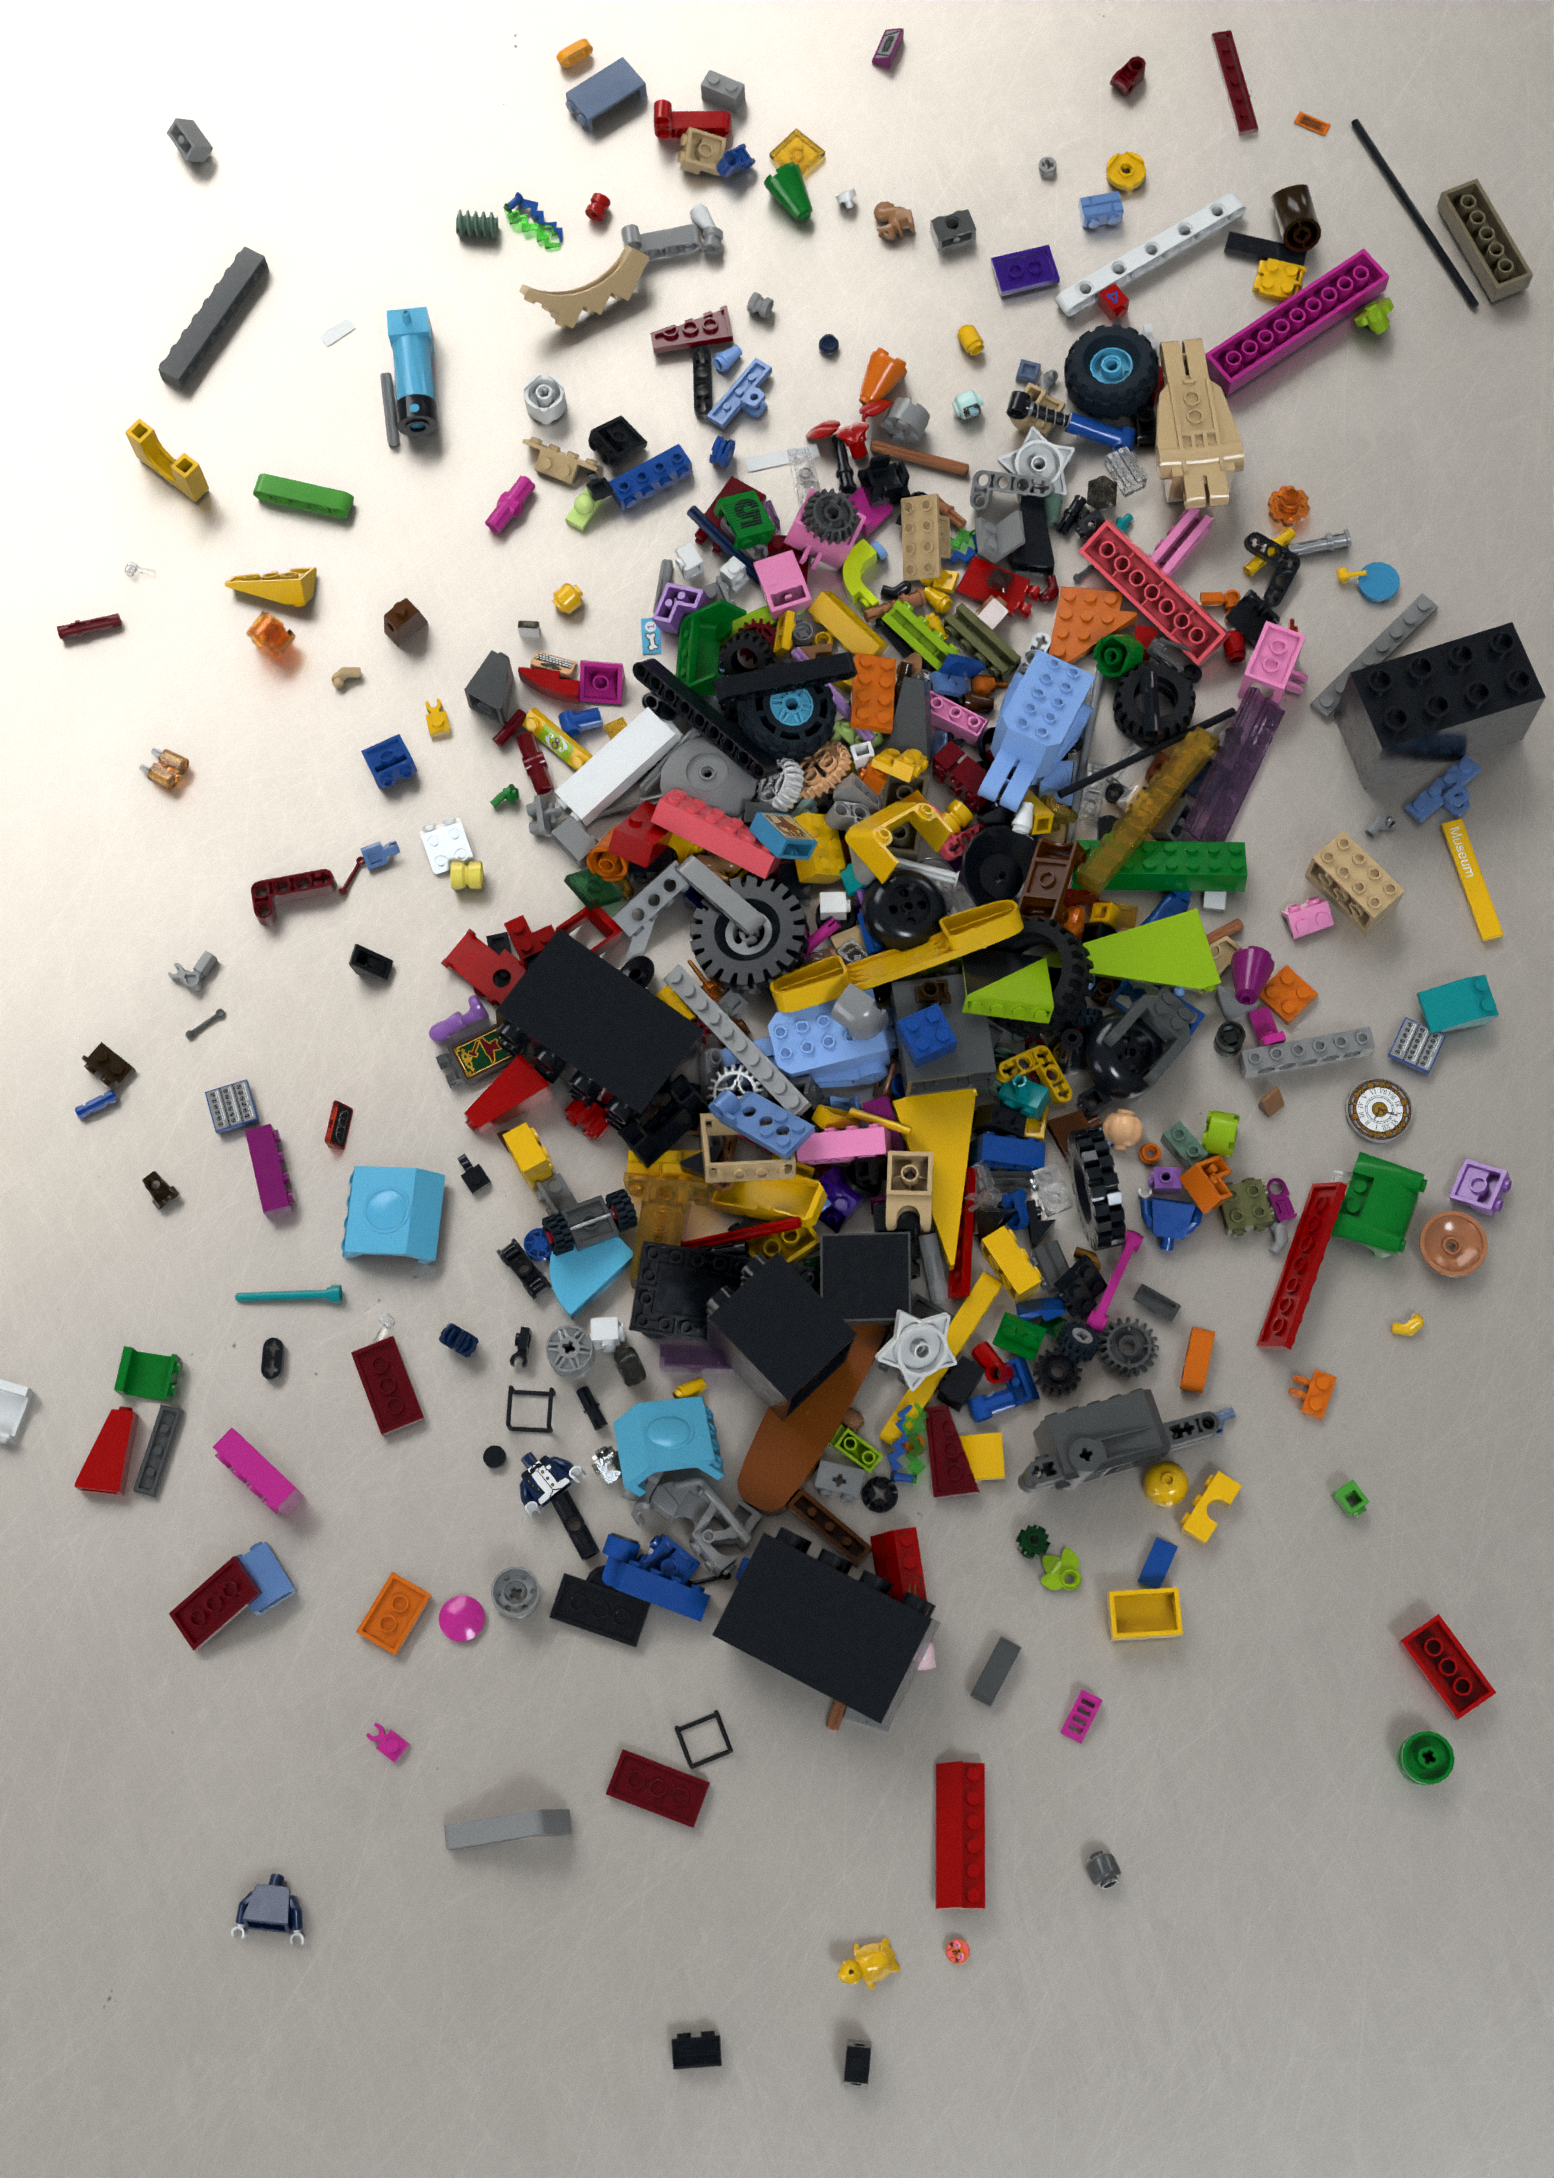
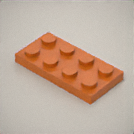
(873, 693)

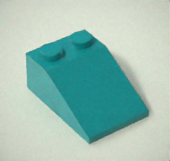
(1458, 1005)

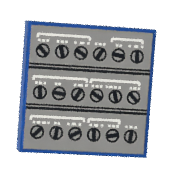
(1416, 1046)
(231, 1106)

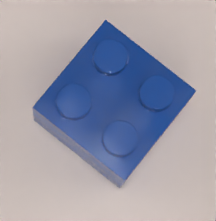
(926, 1035)

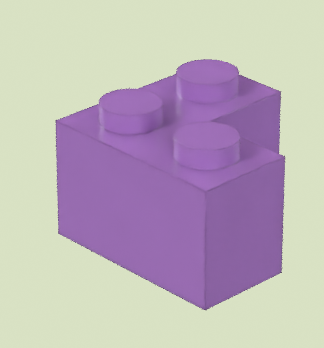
(677, 603)

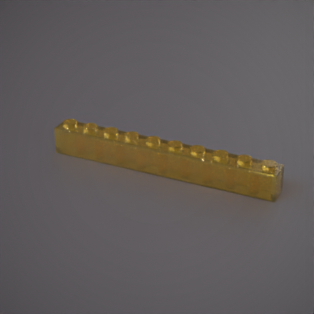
(1147, 811)

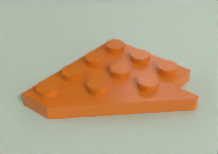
(1084, 619)

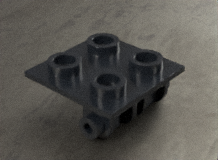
(1250, 616)

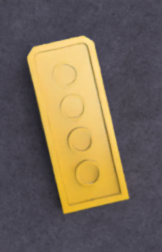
(774, 1199)

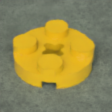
(1124, 181)

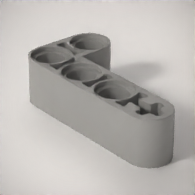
(662, 242)
(1012, 488)
(842, 817)

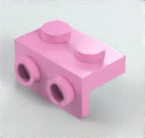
(1308, 917)

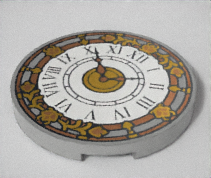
(1379, 1110)

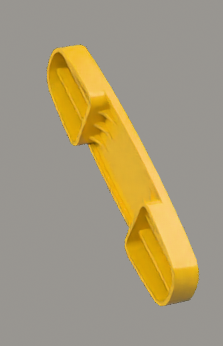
(960, 935)

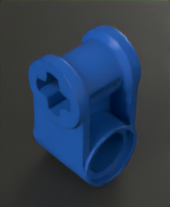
(735, 161)

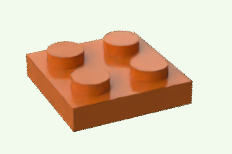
(1287, 995)

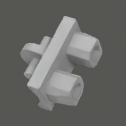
(546, 816)

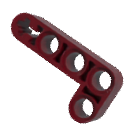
(293, 893)

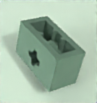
(1183, 1146)

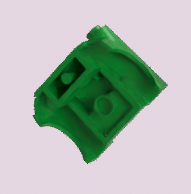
(1379, 1205)

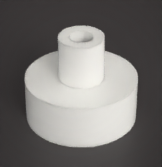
(846, 197)

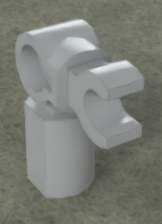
(193, 980)

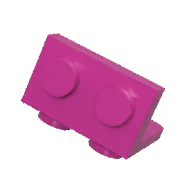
(874, 515)

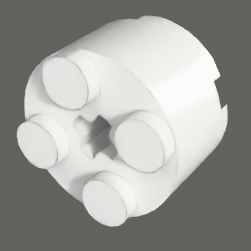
(544, 398)

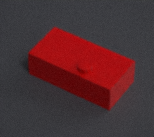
(638, 838)
(1447, 1667)

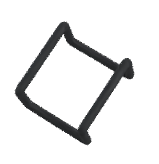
(511, 1391)
(678, 1731)

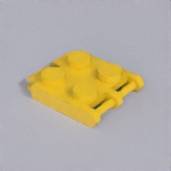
(1277, 279)

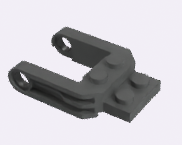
(1167, 1018)

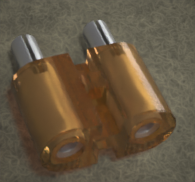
(167, 769)

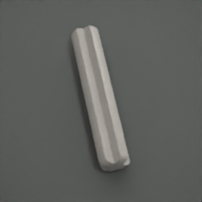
(664, 577)

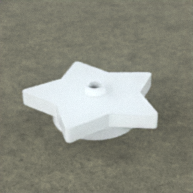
(1040, 452)
(918, 1347)

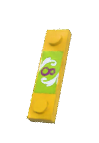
(556, 739)

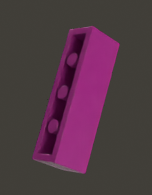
(269, 1170)

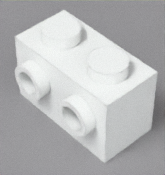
(607, 1334)

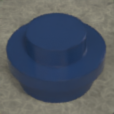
(828, 344)

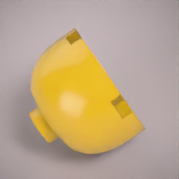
(1165, 1484)

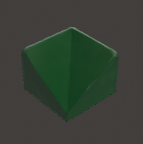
(1053, 1327)

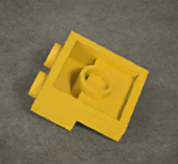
(902, 766)

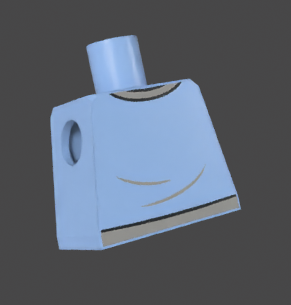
(1060, 777)

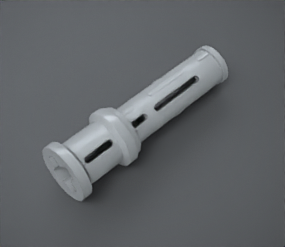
(1328, 542)

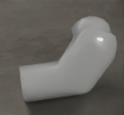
(1048, 380)
(1381, 823)
(1281, 1237)

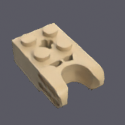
(909, 1194)

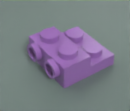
(1481, 1187)

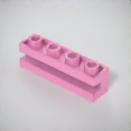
(1181, 540)
(956, 719)

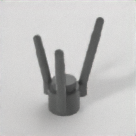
(1157, 649)

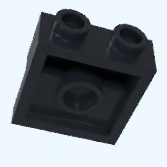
(616, 441)
(1080, 1287)

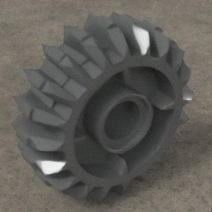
(839, 507)
(1125, 1360)

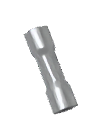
(933, 1267)

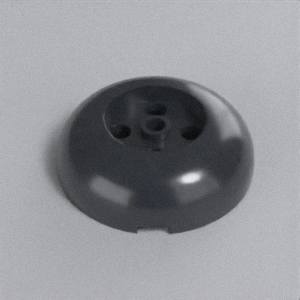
(891, 929)
(1111, 1065)

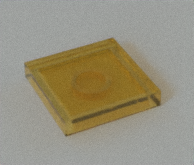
(797, 149)

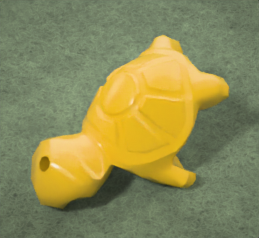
(872, 1963)

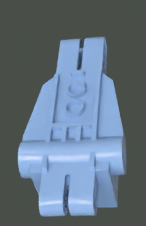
(1036, 726)
(819, 1047)

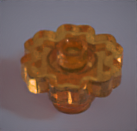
(1288, 506)

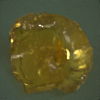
(1062, 814)

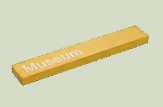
(1471, 880)

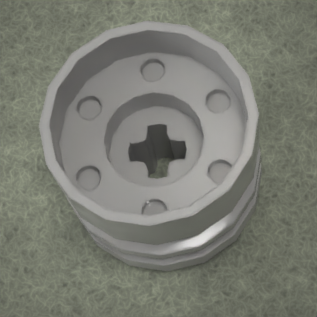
(576, 1363)
(519, 1580)

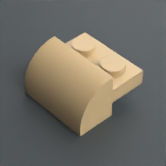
(1039, 396)

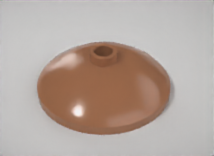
(1463, 1234)

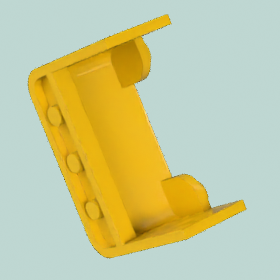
(873, 834)

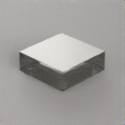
(529, 629)
(1214, 901)

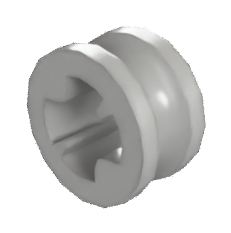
(1047, 172)

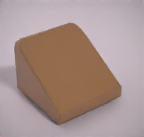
(1271, 1102)

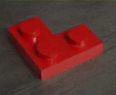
(524, 941)

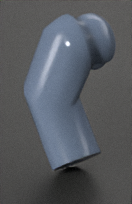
(1224, 1415)

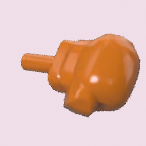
(985, 684)

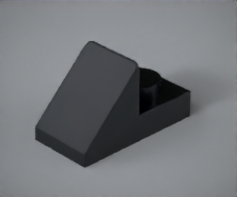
(370, 962)
(1037, 1229)

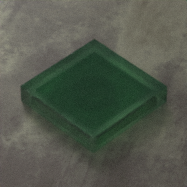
(592, 889)

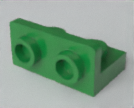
(1019, 1336)

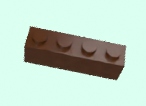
(829, 1528)

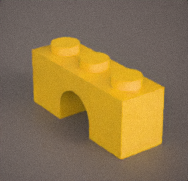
(1219, 1490)

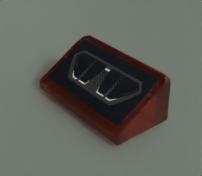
(338, 1125)

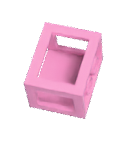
(832, 554)
(1275, 661)

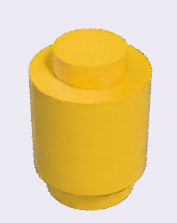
(970, 339)

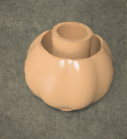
(1122, 1129)

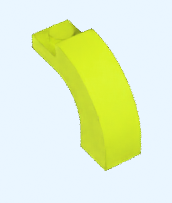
(857, 562)

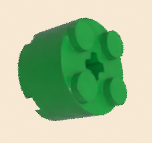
(1118, 654)

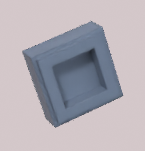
(1028, 371)

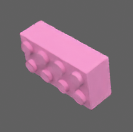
(845, 1145)

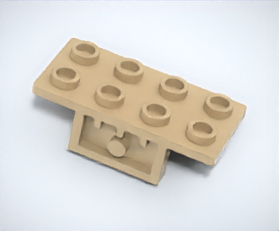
(923, 537)

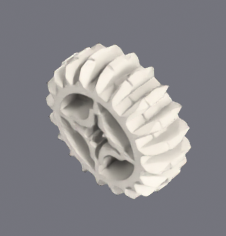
(783, 787)
(740, 1074)

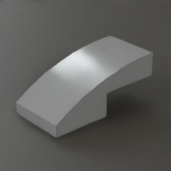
(732, 1003)

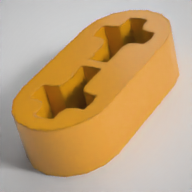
(574, 53)

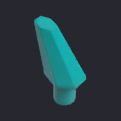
(1122, 522)

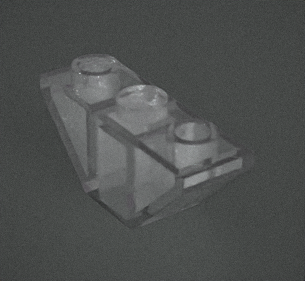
(1092, 795)

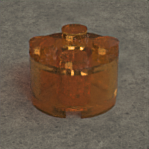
(270, 634)

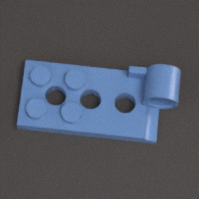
(732, 1113)

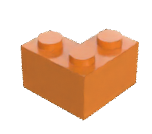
(1206, 1183)

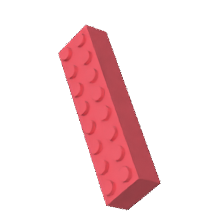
(1154, 592)

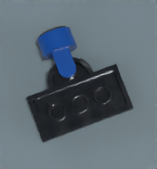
(596, 1605)

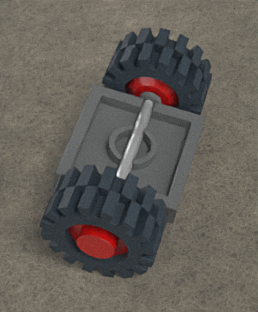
(589, 1222)

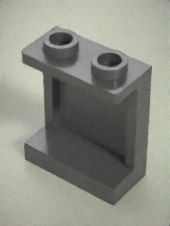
(807, 1087)

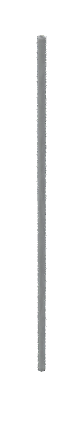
(1086, 746)

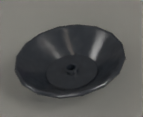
(996, 852)

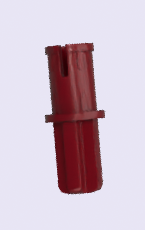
(509, 728)

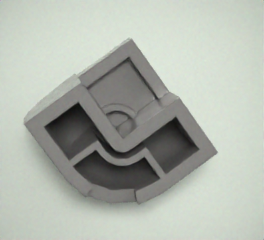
(859, 1014)

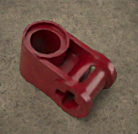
(1127, 77)

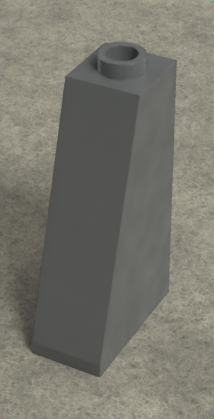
(913, 718)

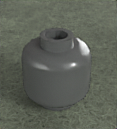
(1103, 1870)

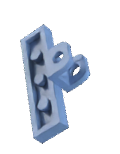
(743, 395)
(1445, 791)

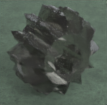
(629, 1366)

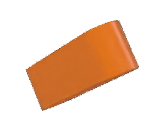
(1197, 1360)

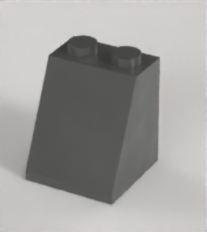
(492, 688)

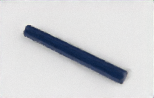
(721, 540)

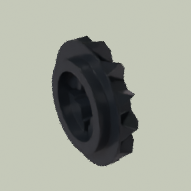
(869, 1493)

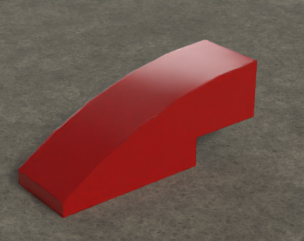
(551, 684)

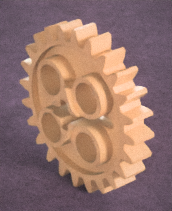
(833, 760)

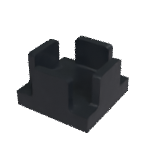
(884, 481)

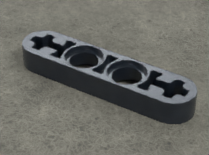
(699, 382)

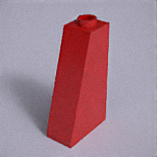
(111, 1454)

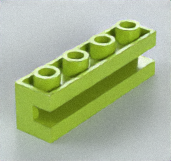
(918, 634)

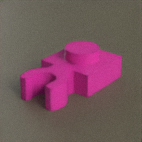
(390, 1744)

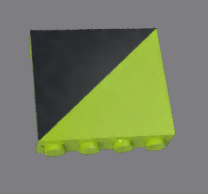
(1007, 985)

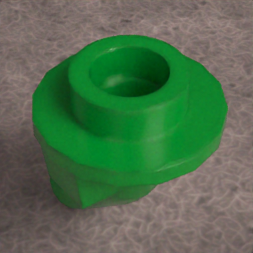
(509, 794)

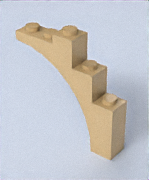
(592, 297)

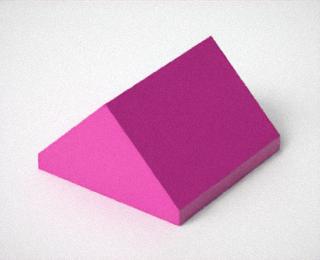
(601, 682)

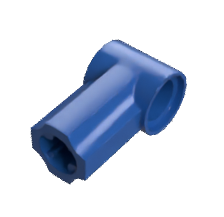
(574, 722)
(984, 1407)

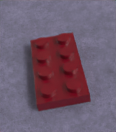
(387, 1386)
(215, 1603)
(658, 1788)

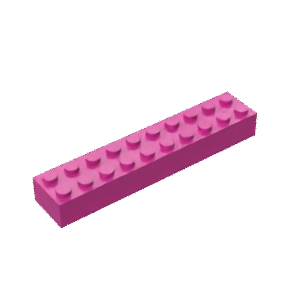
(1296, 321)

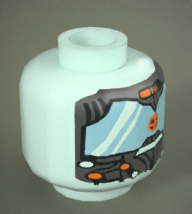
(967, 404)

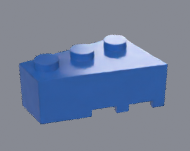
(1006, 1152)

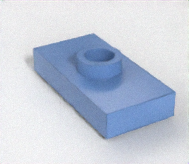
(948, 684)

